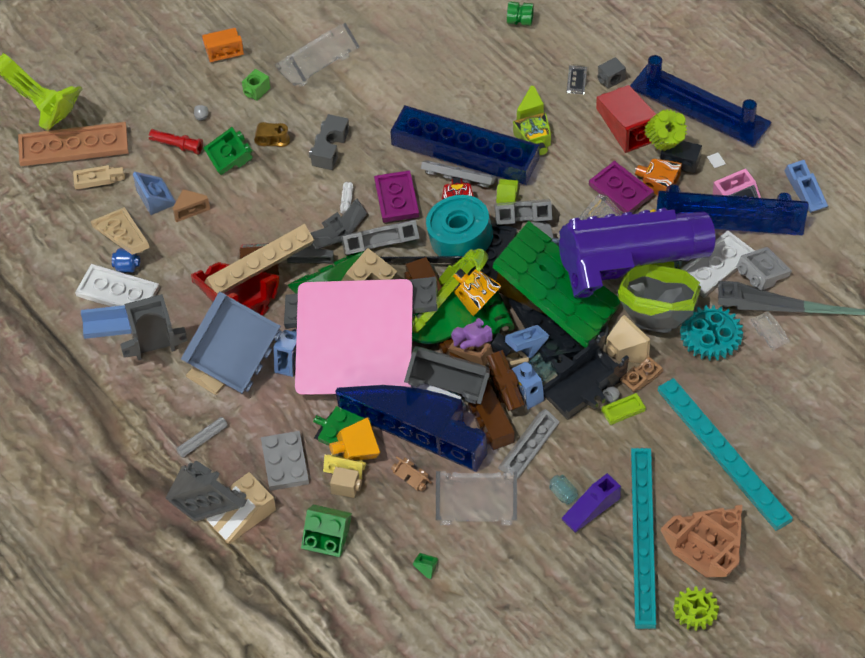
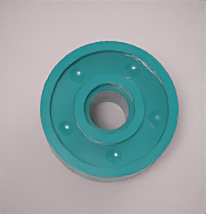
(459, 226)

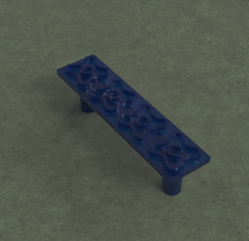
(700, 104)
(739, 212)

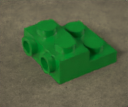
(229, 151)

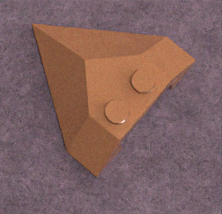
(707, 540)

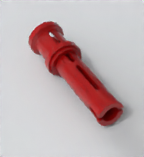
(184, 142)

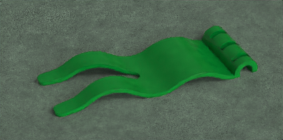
(454, 314)

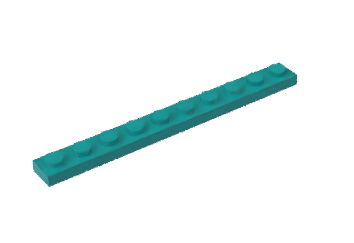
(725, 454)
(643, 539)

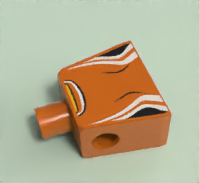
(659, 174)

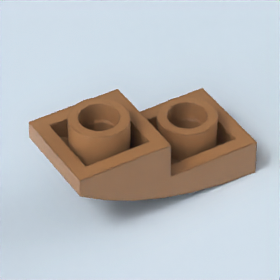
(642, 375)

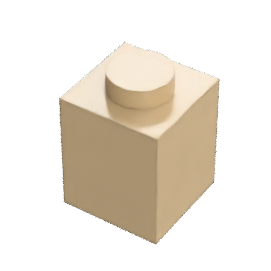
(345, 482)

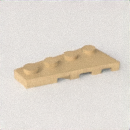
(121, 230)

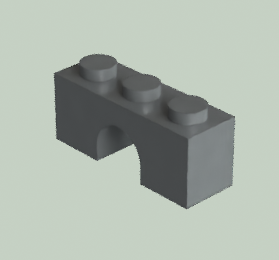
(332, 130)

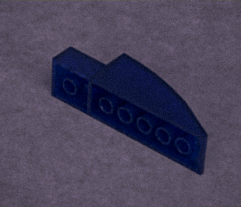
(420, 418)

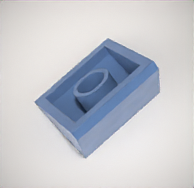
(153, 192)

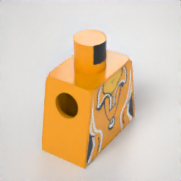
(475, 289)

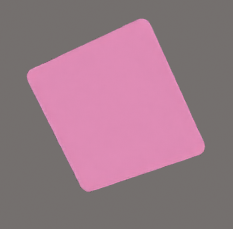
(353, 334)

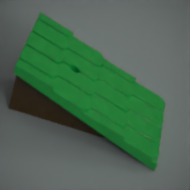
(535, 276)

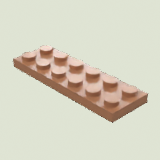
(73, 144)

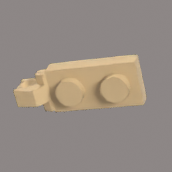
(97, 176)

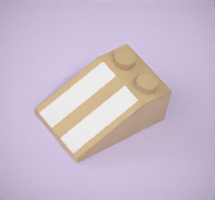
(238, 521)

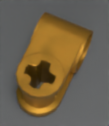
(269, 134)

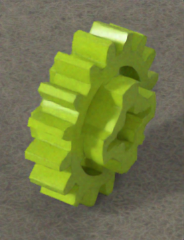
(697, 617)

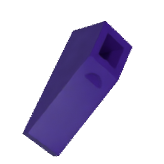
(593, 502)

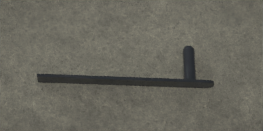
(432, 259)

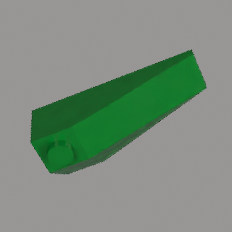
(328, 273)

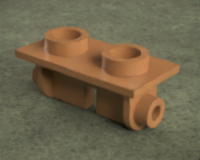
(405, 468)

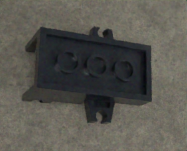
(583, 379)

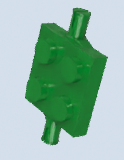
(336, 422)

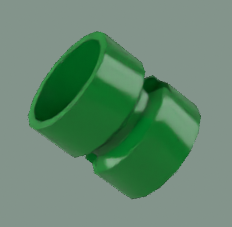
(520, 13)

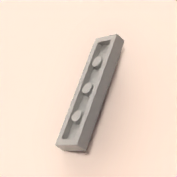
(451, 172)

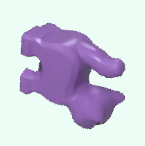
(473, 333)

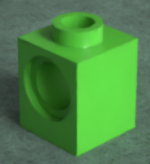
(256, 84)

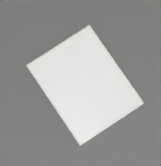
(716, 160)

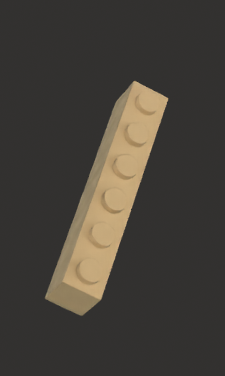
(260, 260)

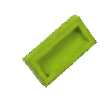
(623, 409)

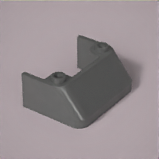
(447, 373)

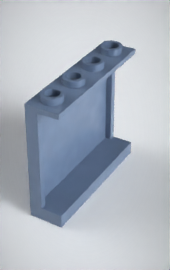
(231, 343)

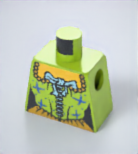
(535, 130)

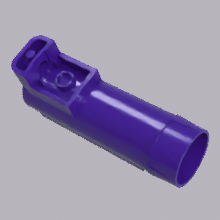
(615, 244)

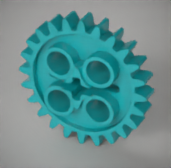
(712, 323)

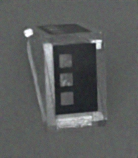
(577, 78)

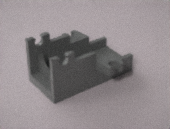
(150, 327)
(201, 495)

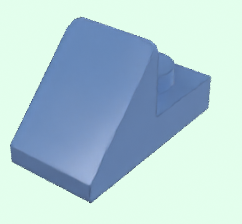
(527, 340)

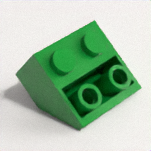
(325, 530)

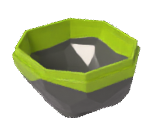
(659, 296)

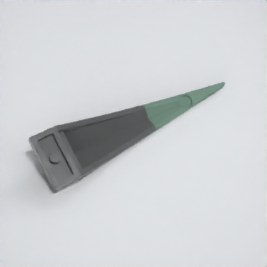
(752, 298)

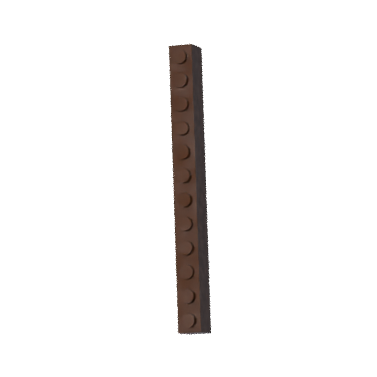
(489, 413)

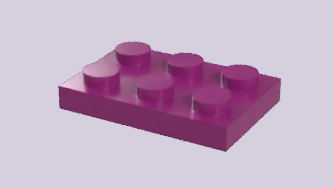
(621, 187)
(396, 196)

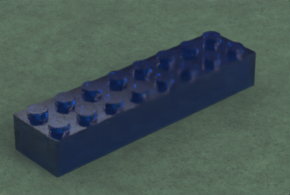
(465, 144)

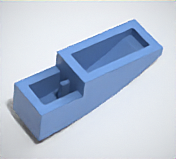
(805, 185)

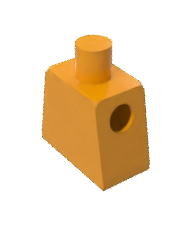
(356, 442)

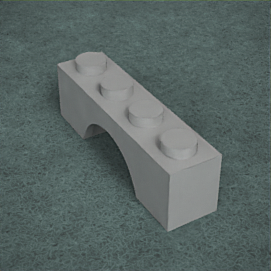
(380, 236)

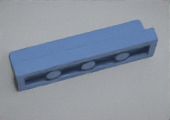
(105, 322)

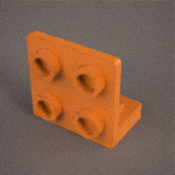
(223, 44)

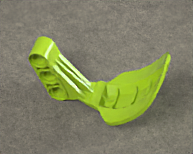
(51, 104)

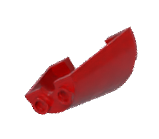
(253, 293)

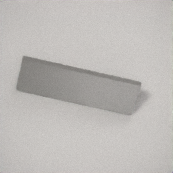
(529, 443)

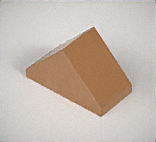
(189, 205)

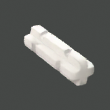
(346, 196)

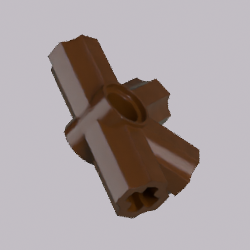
(504, 381)

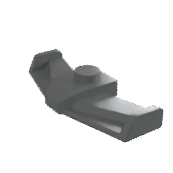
(338, 225)

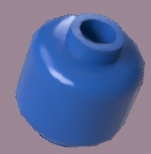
(124, 261)

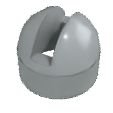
(200, 112)
(611, 394)

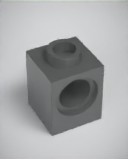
(611, 73)

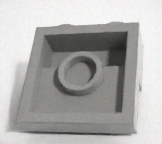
(762, 268)

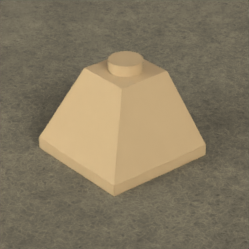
(629, 341)

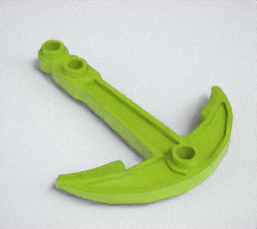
(471, 258)

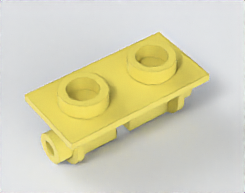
(332, 461)

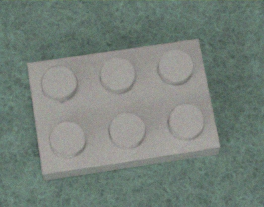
(284, 460)

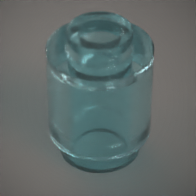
(563, 489)

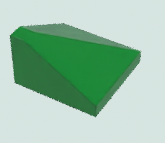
(425, 564)

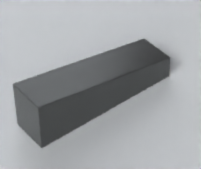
(309, 255)

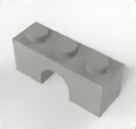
(523, 210)

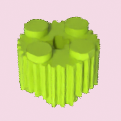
(666, 129)

